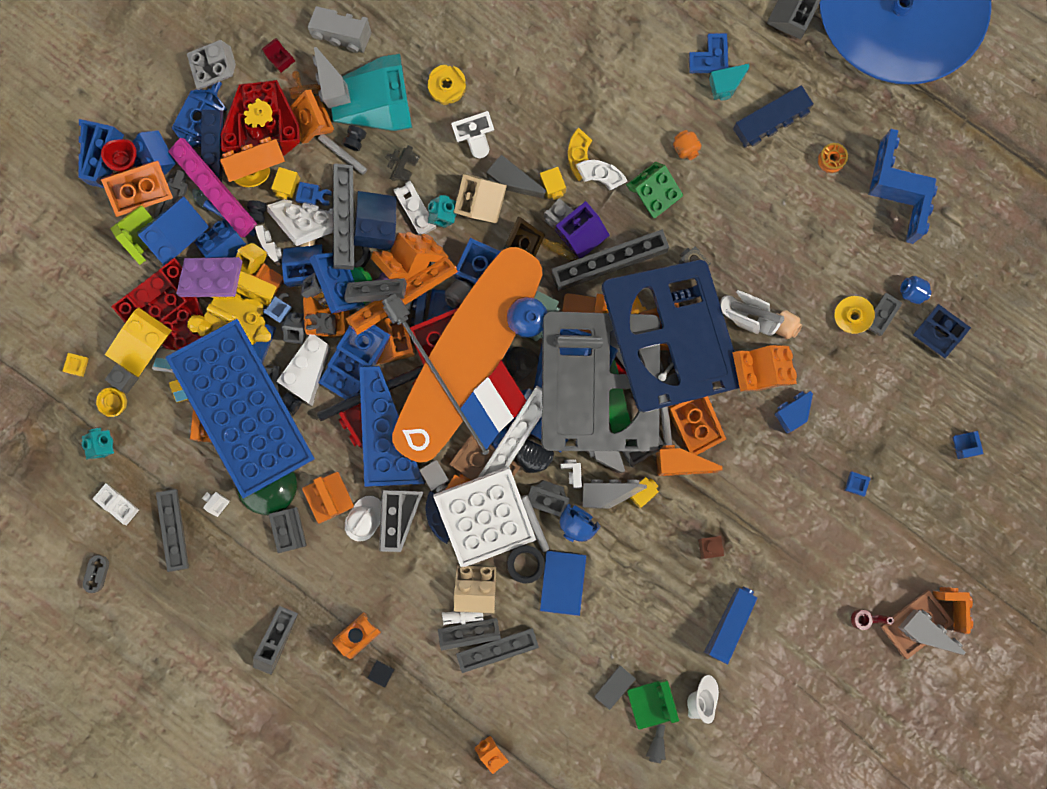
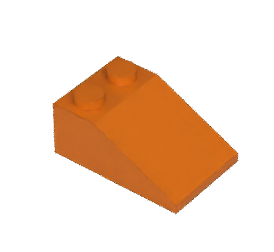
(136, 187)
(697, 424)
(681, 462)

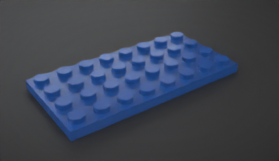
(240, 408)

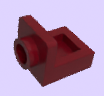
(278, 55)

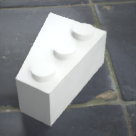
(306, 369)

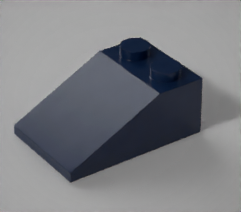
(375, 220)

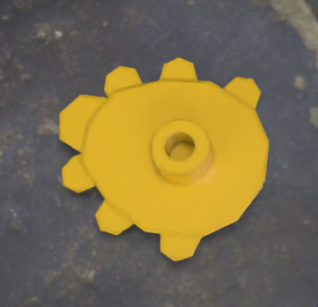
(258, 113)

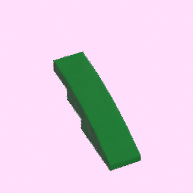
(618, 410)

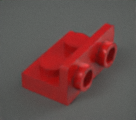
(353, 421)

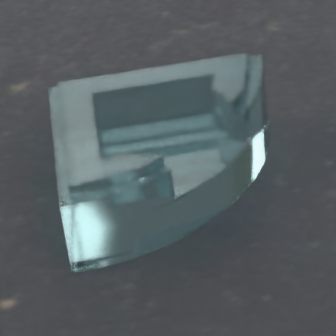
(200, 198)

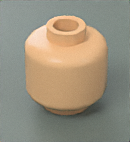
(790, 326)

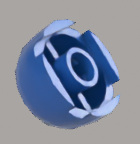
(526, 317)
(577, 524)

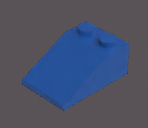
(173, 230)

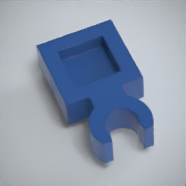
(310, 194)

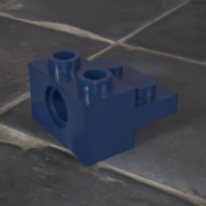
(945, 322)

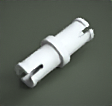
(461, 617)

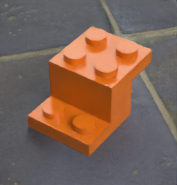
(408, 255)
(765, 368)

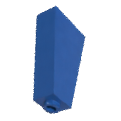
(731, 625)

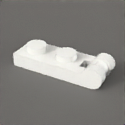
(414, 208)

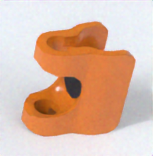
(355, 636)

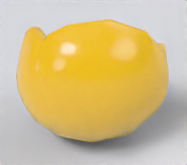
(111, 402)

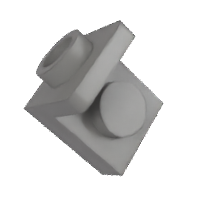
(557, 213)

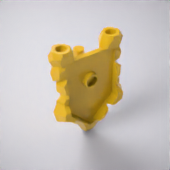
(227, 309)

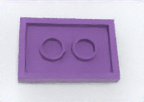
(209, 277)

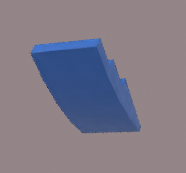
(351, 353)

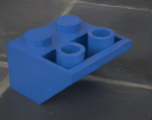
(151, 148)
(220, 241)
(297, 265)

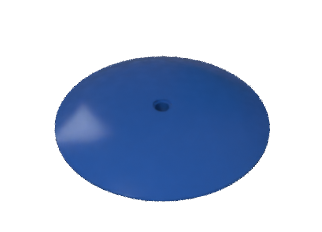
(906, 42)

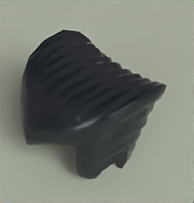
(534, 457)

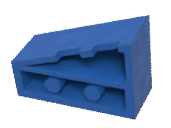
(92, 140)

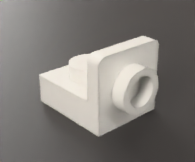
(575, 476)

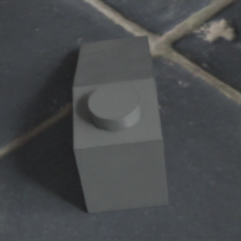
(516, 180)
(274, 640)

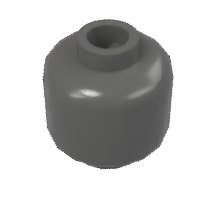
(457, 293)

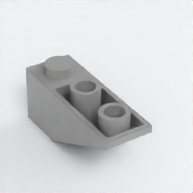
(333, 87)
(607, 495)
(922, 630)

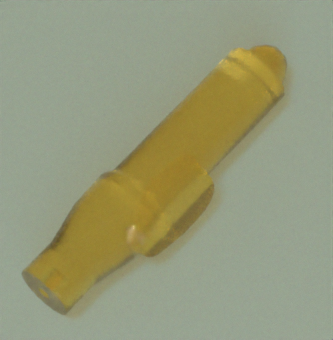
(559, 249)

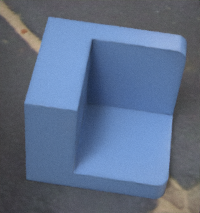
(278, 309)

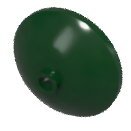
(274, 497)

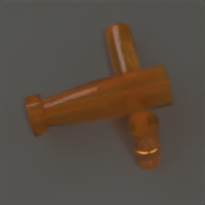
(295, 92)

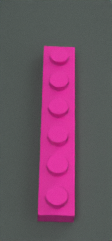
(212, 187)

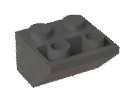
(793, 16)

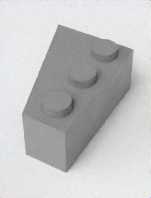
(340, 29)
(396, 517)

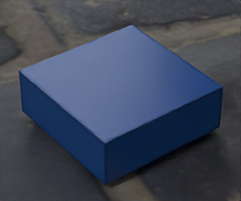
(857, 484)

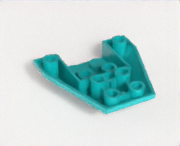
(376, 96)

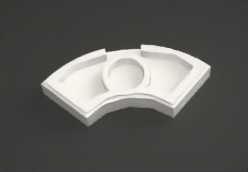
(602, 172)

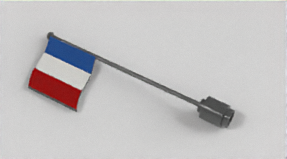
(489, 405)

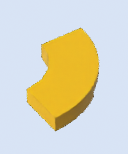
(578, 150)

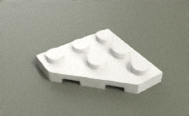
(301, 222)

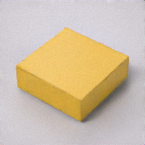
(75, 364)

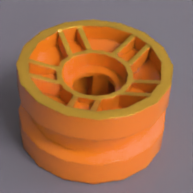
(840, 155)

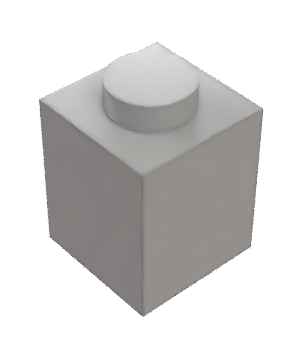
(435, 476)

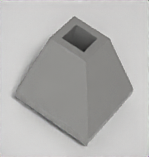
(211, 64)

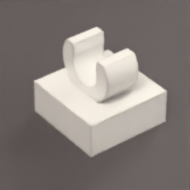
(215, 503)

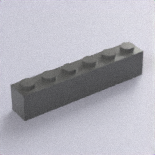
(609, 260)

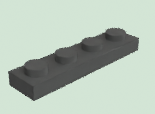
(172, 530)
(497, 650)

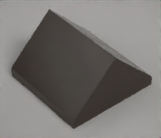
(525, 237)

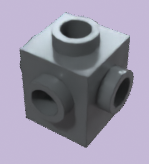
(294, 328)

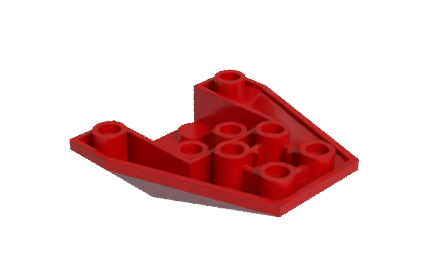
(282, 127)
(160, 300)

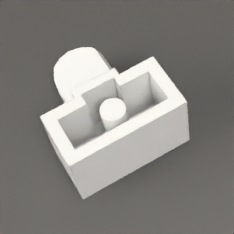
(474, 130)

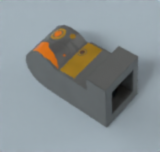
(314, 290)

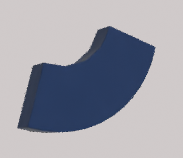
(434, 519)

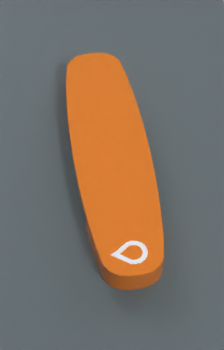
(465, 354)

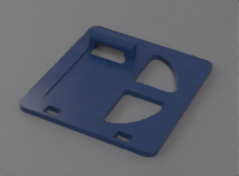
(693, 333)

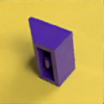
(582, 230)

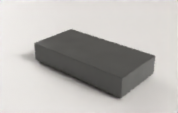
(614, 687)

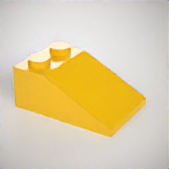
(138, 342)

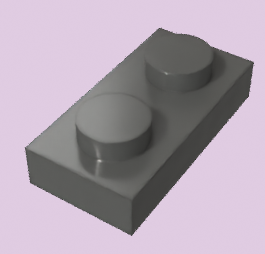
(884, 313)

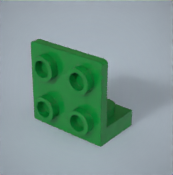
(655, 188)
(652, 704)

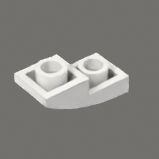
(264, 237)

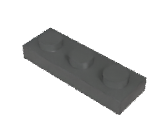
(375, 290)
(469, 634)

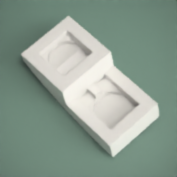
(116, 504)

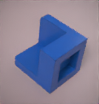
(967, 445)

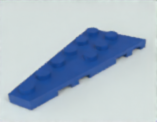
(379, 416)

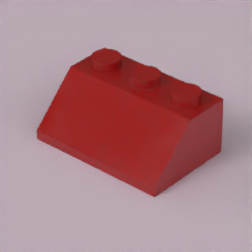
(430, 331)

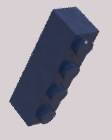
(773, 116)

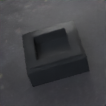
(381, 673)

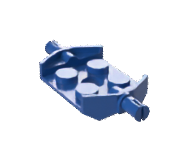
(197, 100)

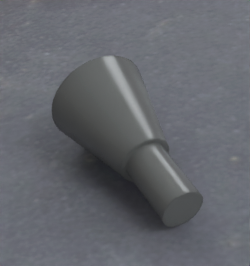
(657, 748)

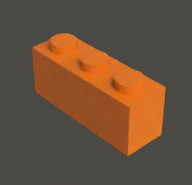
(251, 159)

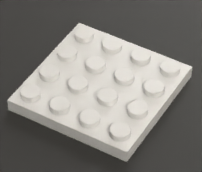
(484, 517)

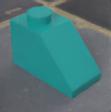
(726, 81)

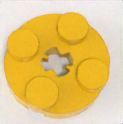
(446, 95)

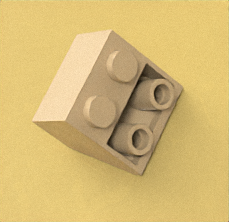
(480, 198)
(475, 589)

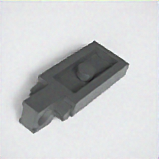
(178, 190)

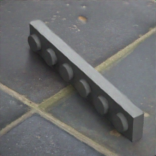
(343, 217)

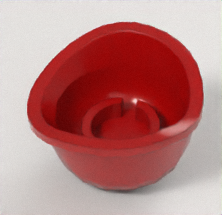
(119, 154)

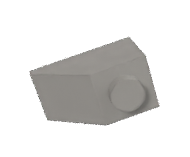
(609, 459)

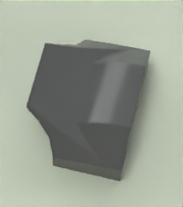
(548, 498)

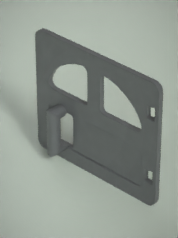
(579, 386)

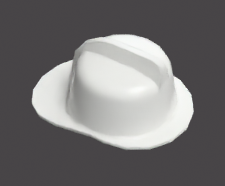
(363, 518)
(703, 701)

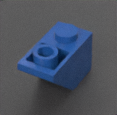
(795, 414)

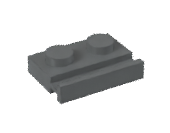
(287, 530)

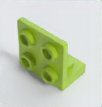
(127, 229)

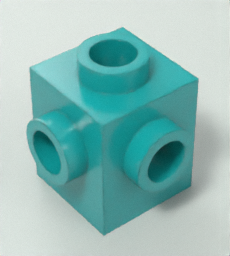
(442, 211)
(97, 444)

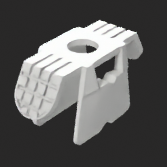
(740, 318)

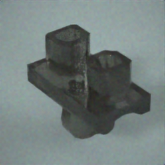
(399, 171)

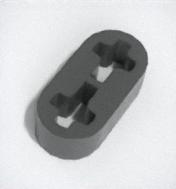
(100, 575)

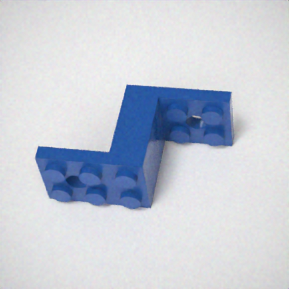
(903, 187)

